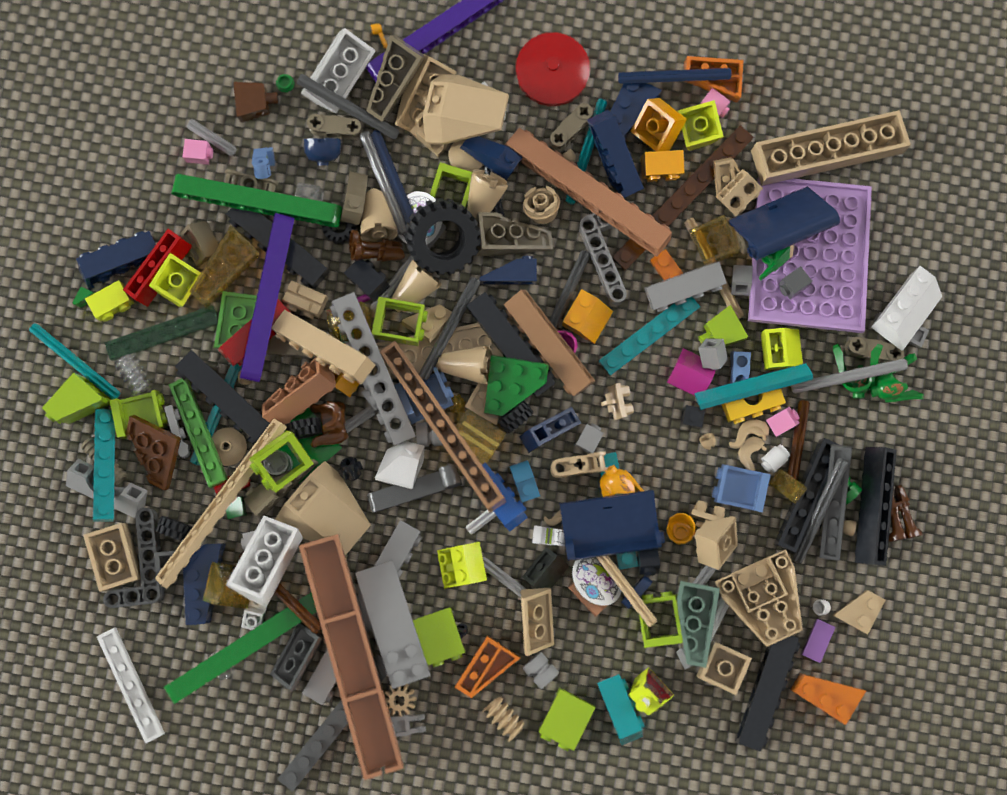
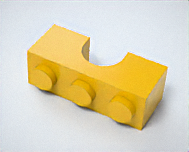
(738, 409)

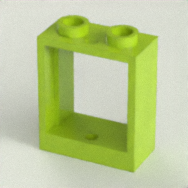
(454, 173)
(384, 303)
(288, 438)
(666, 639)

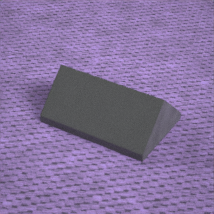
(297, 657)

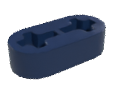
(640, 587)

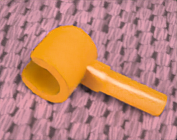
(377, 29)

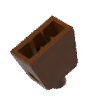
(252, 100)

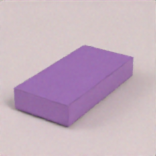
(818, 640)

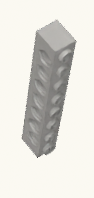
(405, 430)

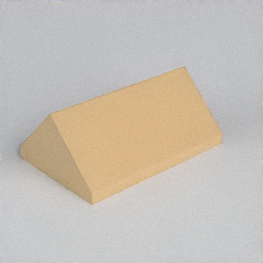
(537, 619)

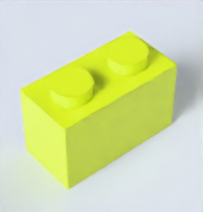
(109, 301)

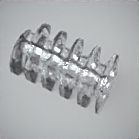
(132, 374)

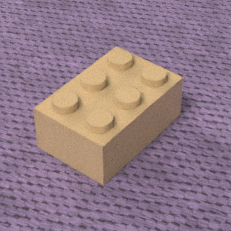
(113, 556)

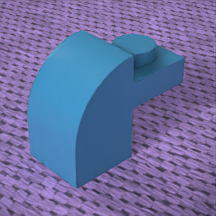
(524, 481)

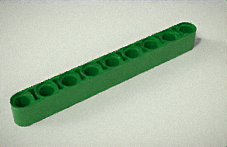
(256, 200)
(236, 651)

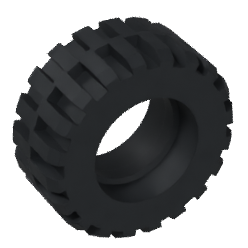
(455, 257)

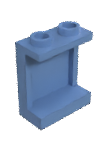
(437, 387)
(741, 487)

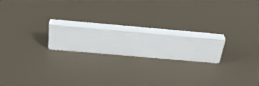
(130, 685)

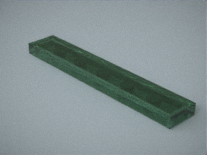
(162, 333)

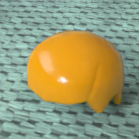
(681, 528)

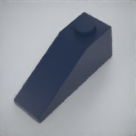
(493, 155)
(517, 272)
(549, 429)

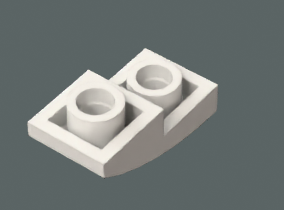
(253, 615)

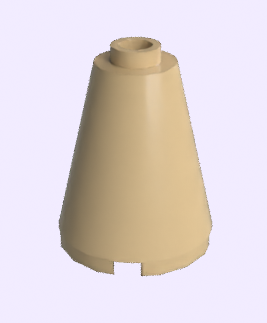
(484, 191)
(377, 219)
(415, 284)
(467, 363)

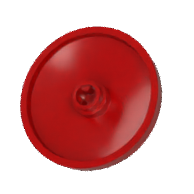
(552, 69)

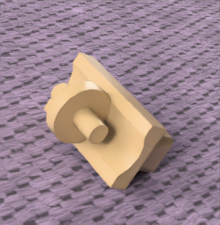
(615, 401)
(699, 510)

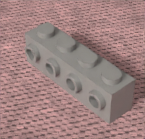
(685, 285)

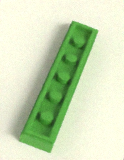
(198, 432)

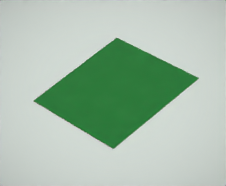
(320, 453)

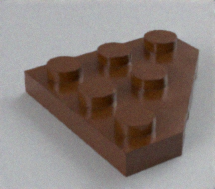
(154, 449)

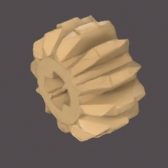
(398, 706)

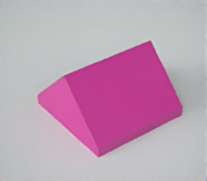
(689, 373)

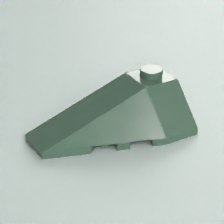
(697, 615)

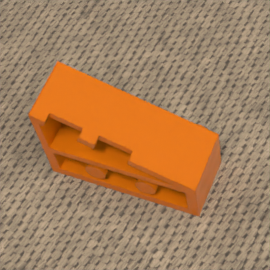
(728, 88)
(485, 666)
(829, 696)

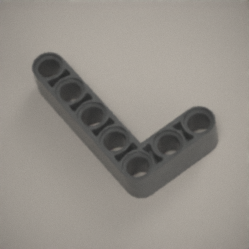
(430, 484)
(146, 565)

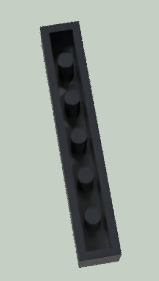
(297, 260)
(504, 335)
(222, 395)
(875, 506)
(802, 511)
(766, 692)

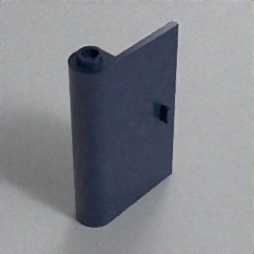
(785, 222)
(611, 525)

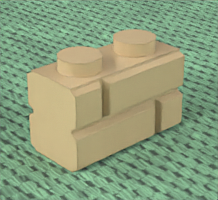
(305, 300)

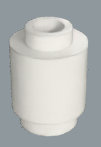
(775, 458)

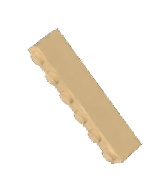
(322, 346)

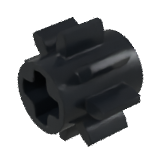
(350, 469)

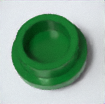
(285, 83)

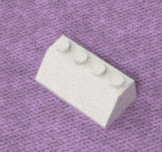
(340, 67)
(908, 308)
(265, 560)

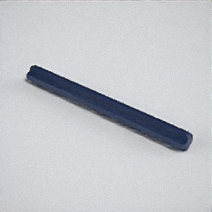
(674, 75)
(392, 175)

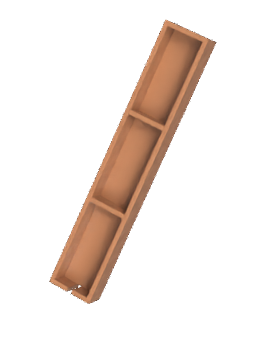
(351, 656)

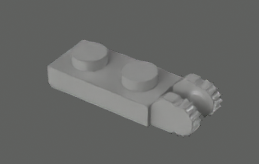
(173, 416)
(402, 724)

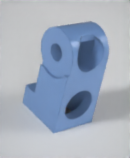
(261, 161)
(740, 366)

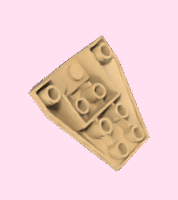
(461, 109)
(325, 508)
(765, 597)

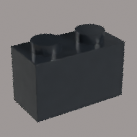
(367, 279)

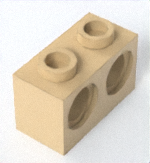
(735, 188)

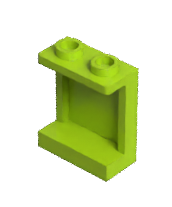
(145, 406)
(439, 637)
(566, 720)

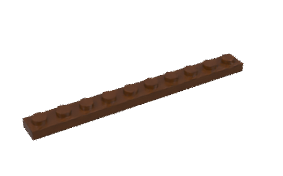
(686, 193)

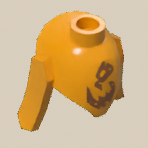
(617, 482)

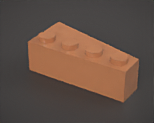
(299, 392)

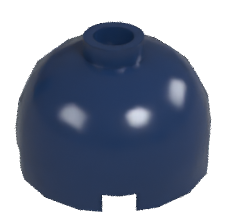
(322, 150)

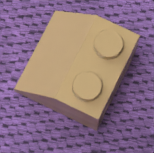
(716, 541)

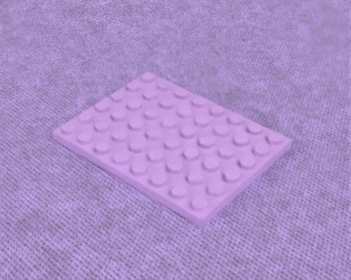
(832, 259)

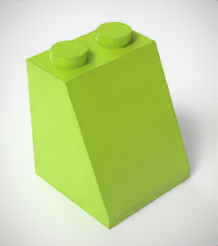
(75, 400)

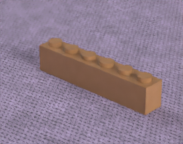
(549, 343)

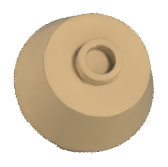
(541, 204)

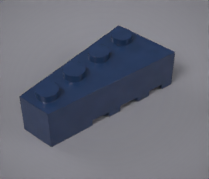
(631, 102)
(615, 154)
(115, 258)
(195, 581)

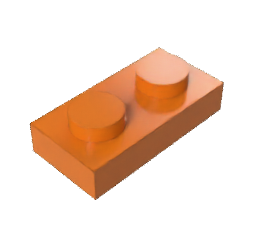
(665, 265)

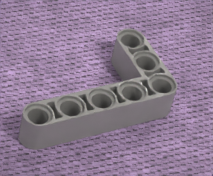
(602, 251)

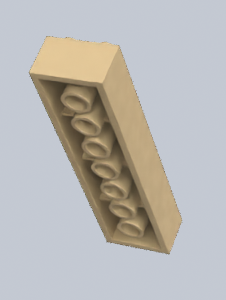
(830, 148)

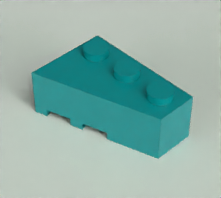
(621, 709)

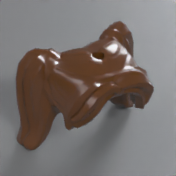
(332, 423)

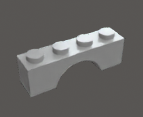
(126, 499)

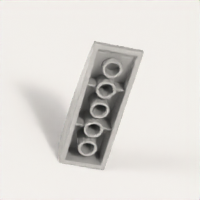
(392, 624)

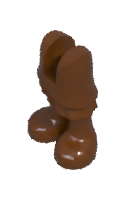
(381, 250)
(901, 505)

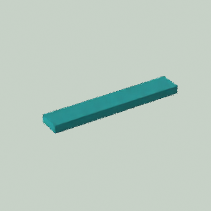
(753, 386)

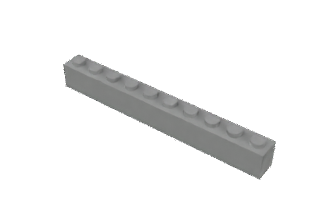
(397, 549)

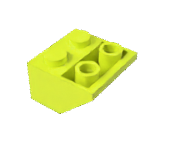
(781, 348)
(461, 565)

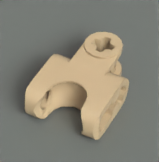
(588, 461)

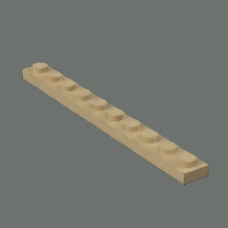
(216, 509)

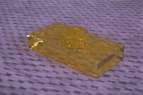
(788, 486)

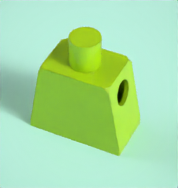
(726, 327)

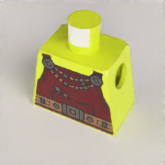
(649, 692)

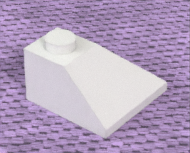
(401, 464)

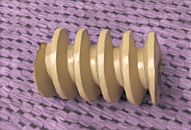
(504, 718)

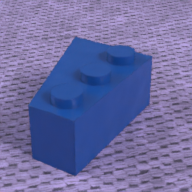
(511, 512)

